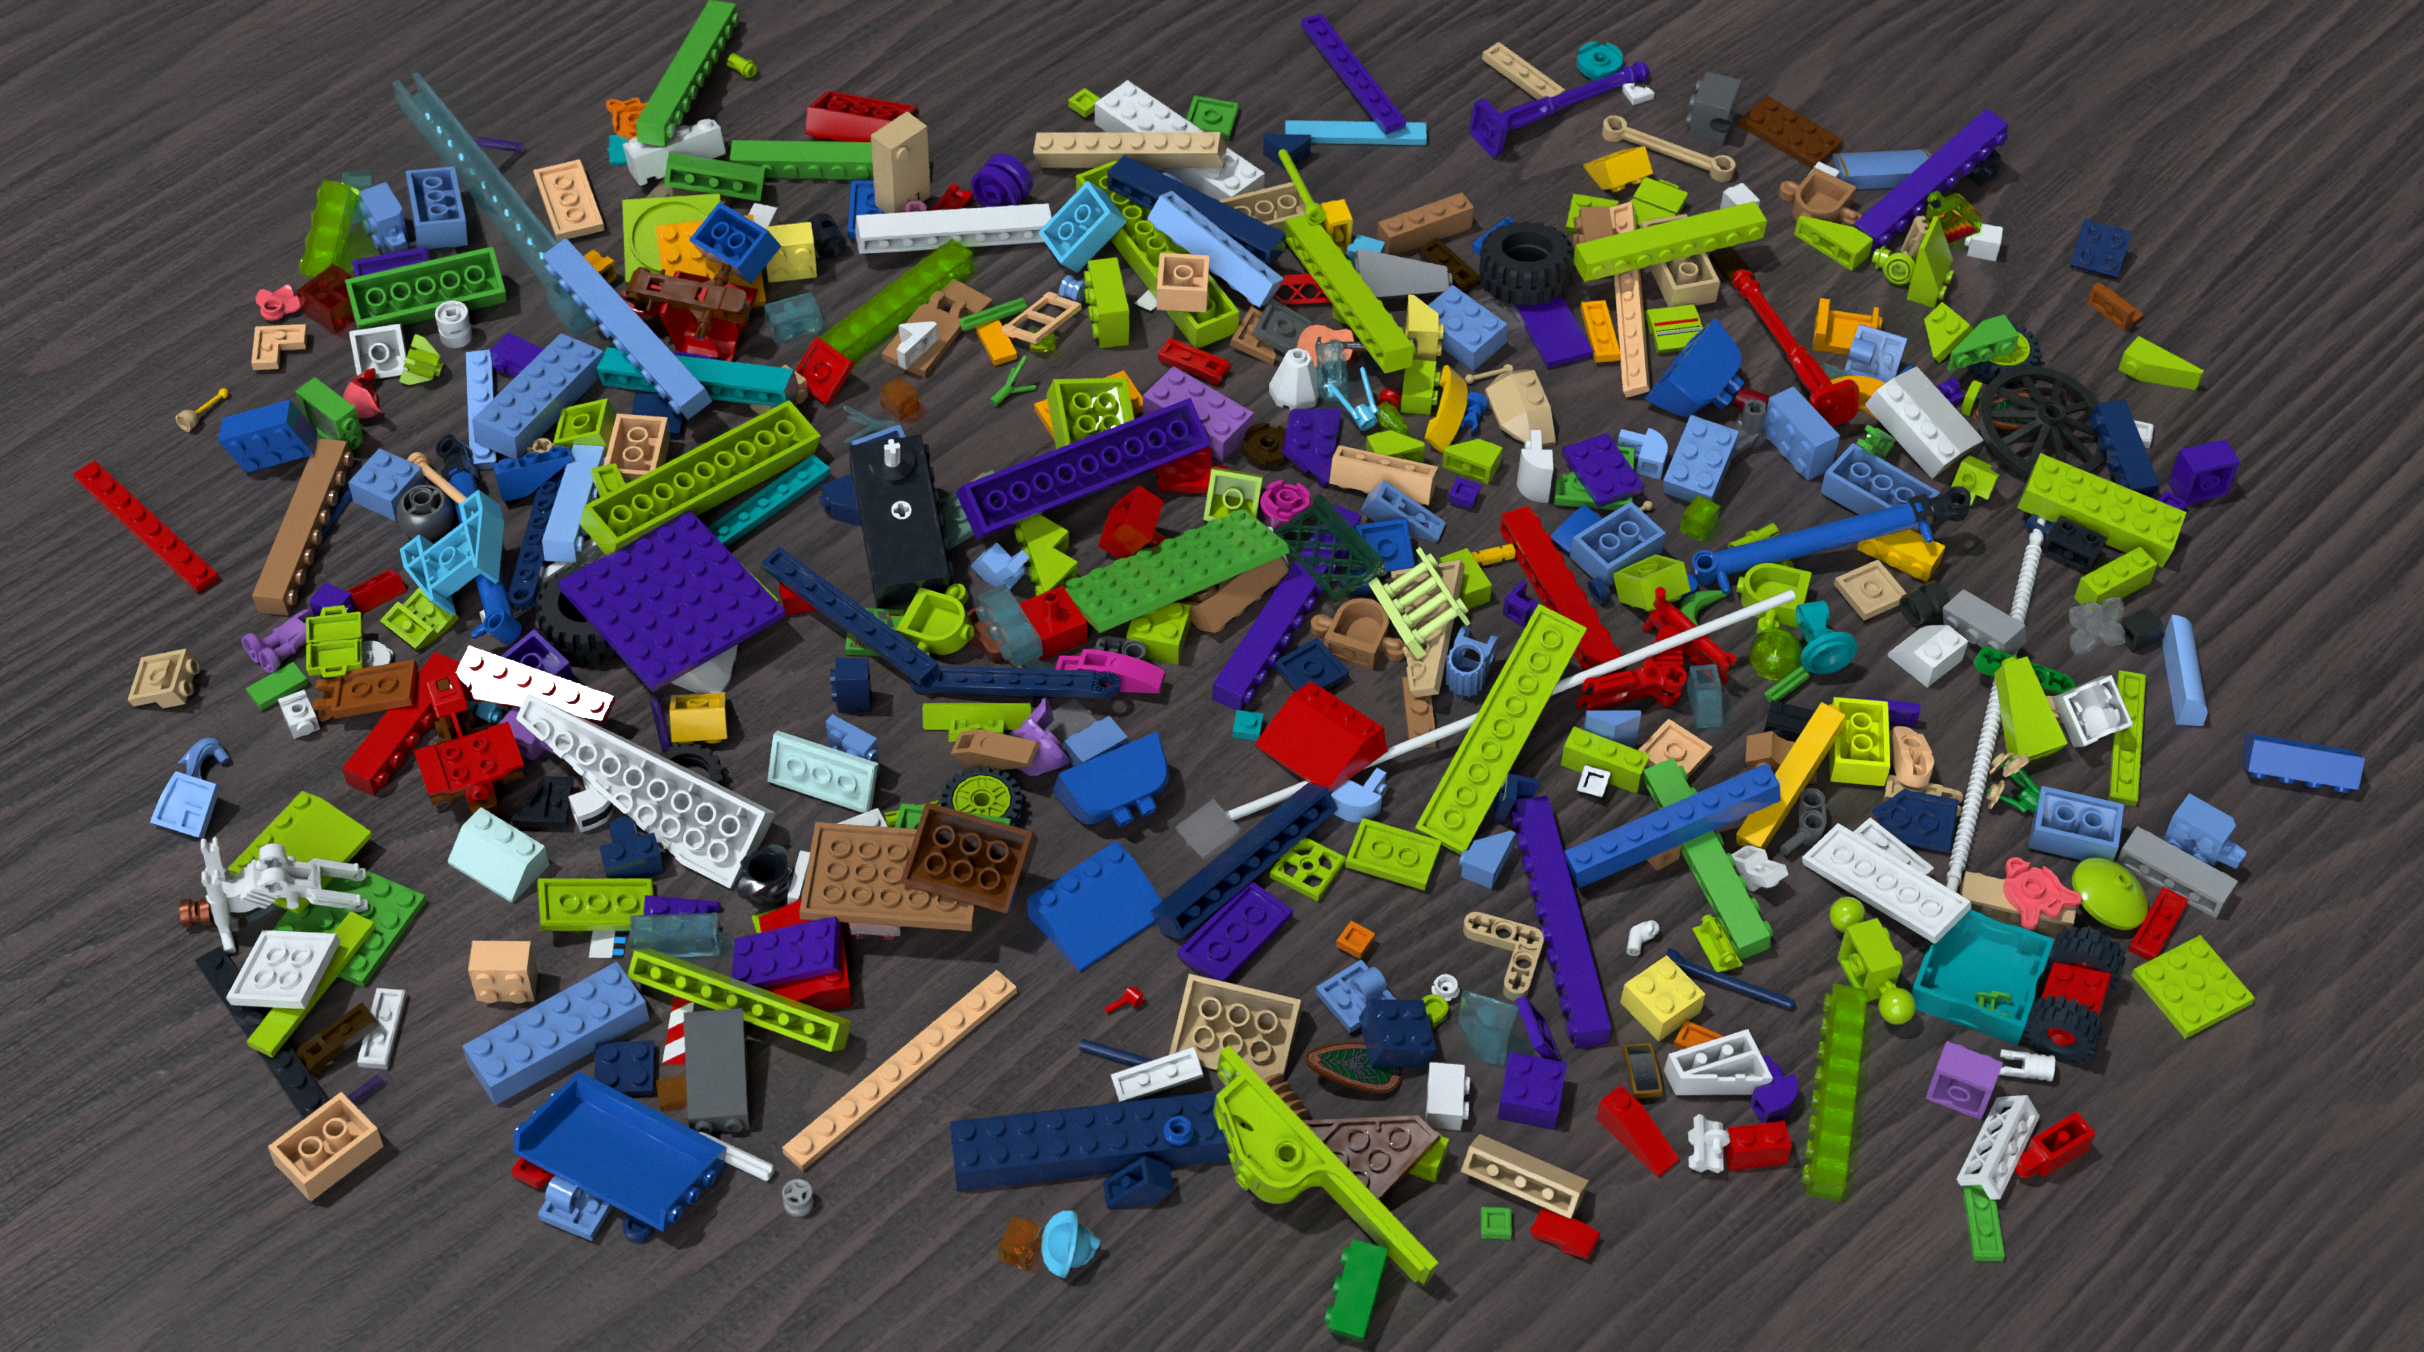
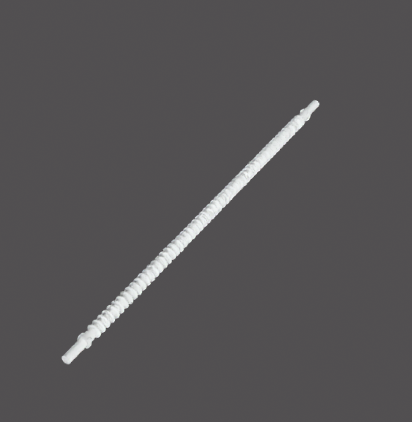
(1991, 723)

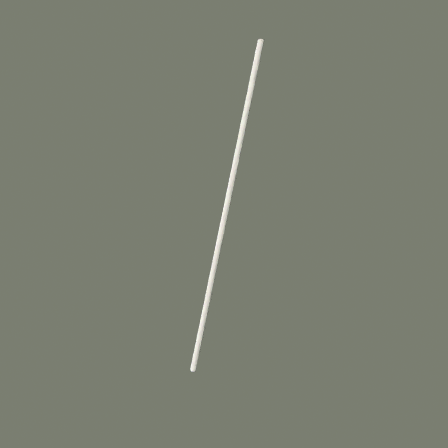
(1562, 685)

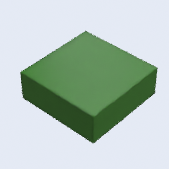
(1495, 1223)

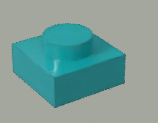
(1247, 725)

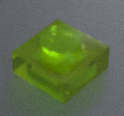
(1044, 345)

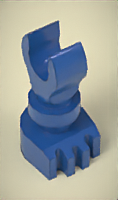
(1476, 405)

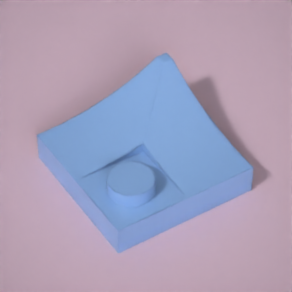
(186, 804)

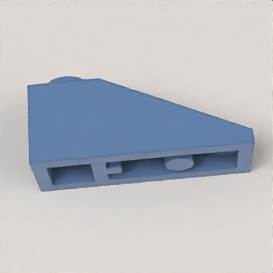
(1389, 503)

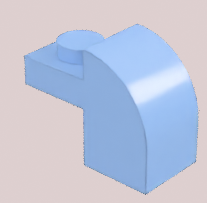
(1649, 449)
(998, 567)
(1360, 801)

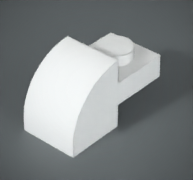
(1757, 869)

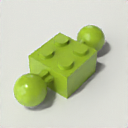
(1871, 960)

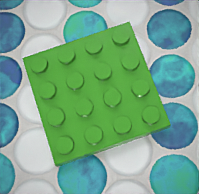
(389, 907)

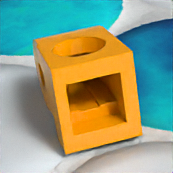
(602, 265)

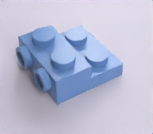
(852, 740)

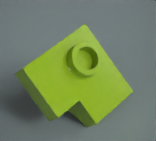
(1976, 478)

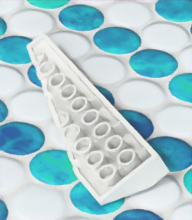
(688, 813)

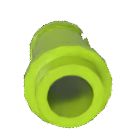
(746, 68)

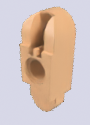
(1910, 757)

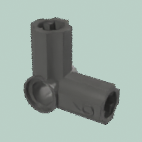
(1751, 426)

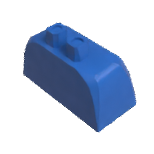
(1700, 373)
(1116, 783)

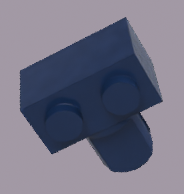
(630, 854)

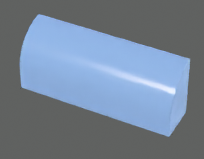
(2184, 673)

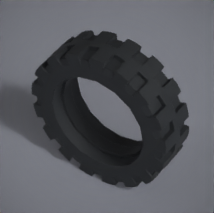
(697, 756)

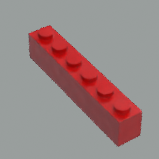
(395, 735)

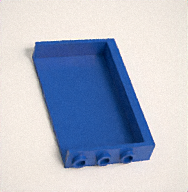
(620, 1150)

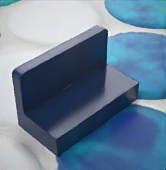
(1512, 788)

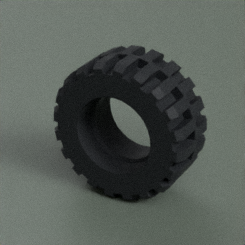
(1526, 263)
(570, 638)

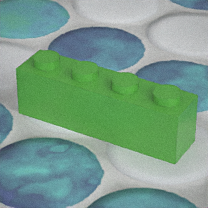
(714, 176)

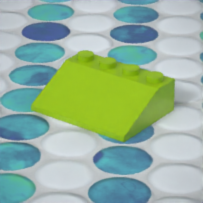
(1087, 407)
(308, 831)

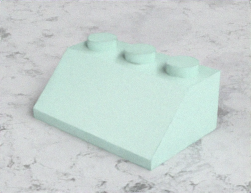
(498, 855)

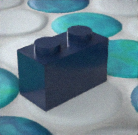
(852, 685)

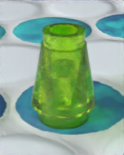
(1391, 419)

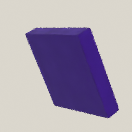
(1537, 1029)

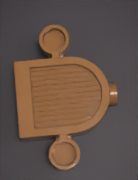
(1821, 198)
(1358, 633)

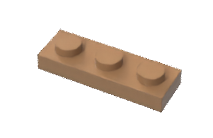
(1417, 713)

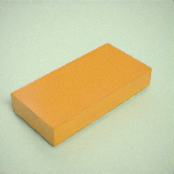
(996, 343)

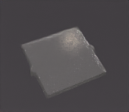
(1069, 719)
(1208, 829)

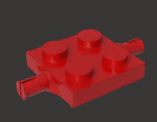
(1188, 474)

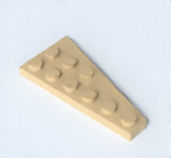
(1427, 672)

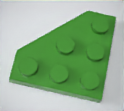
(1572, 493)

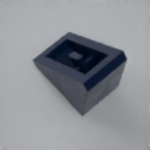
(1297, 146)

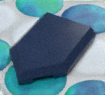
(1919, 819)

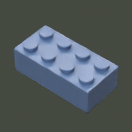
(436, 208)
(1869, 483)

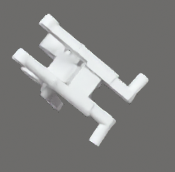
(269, 879)

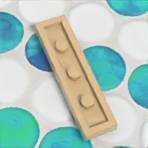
(1521, 72)

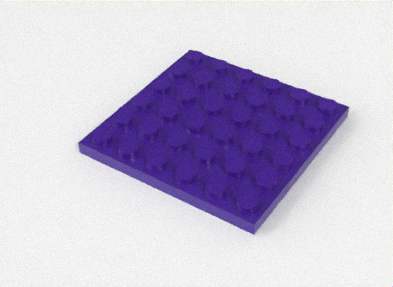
(671, 600)

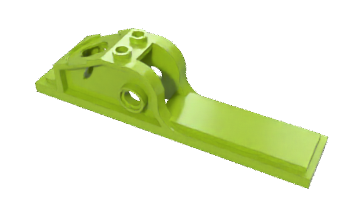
(1276, 1134)

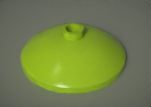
(2110, 893)

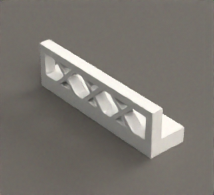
(2007, 1145)

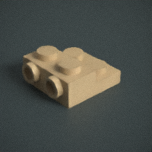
(164, 679)

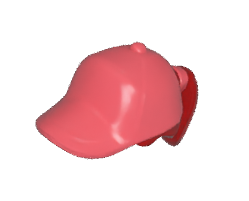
(362, 395)

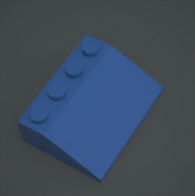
(1095, 906)

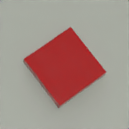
(824, 370)

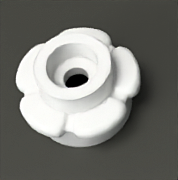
(1448, 982)

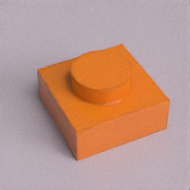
(1355, 939)

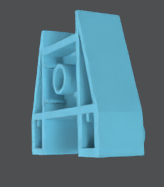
(460, 555)

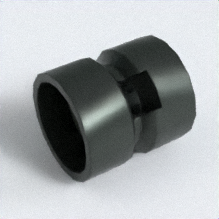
(1924, 603)

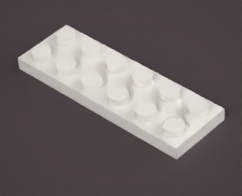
(1886, 883)

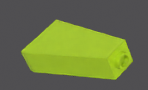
(2025, 711)

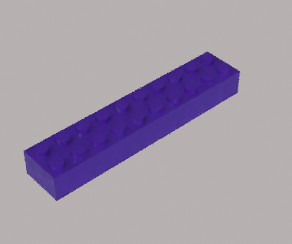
(1082, 468)

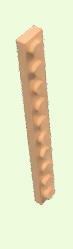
(1630, 313)
(899, 1070)

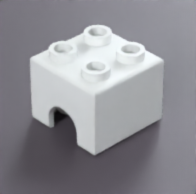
(2092, 711)

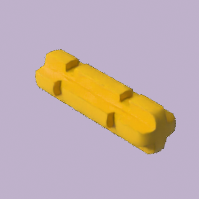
(1494, 554)

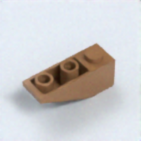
(993, 750)

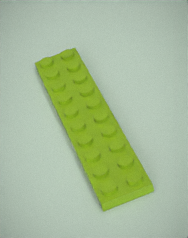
(1500, 729)

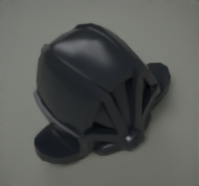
(765, 876)

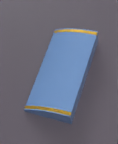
(1878, 169)

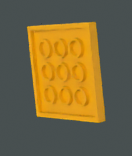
(681, 255)

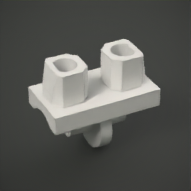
(1708, 1144)

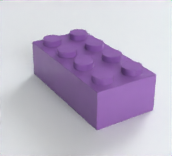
(1220, 416)

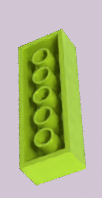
(2102, 506)

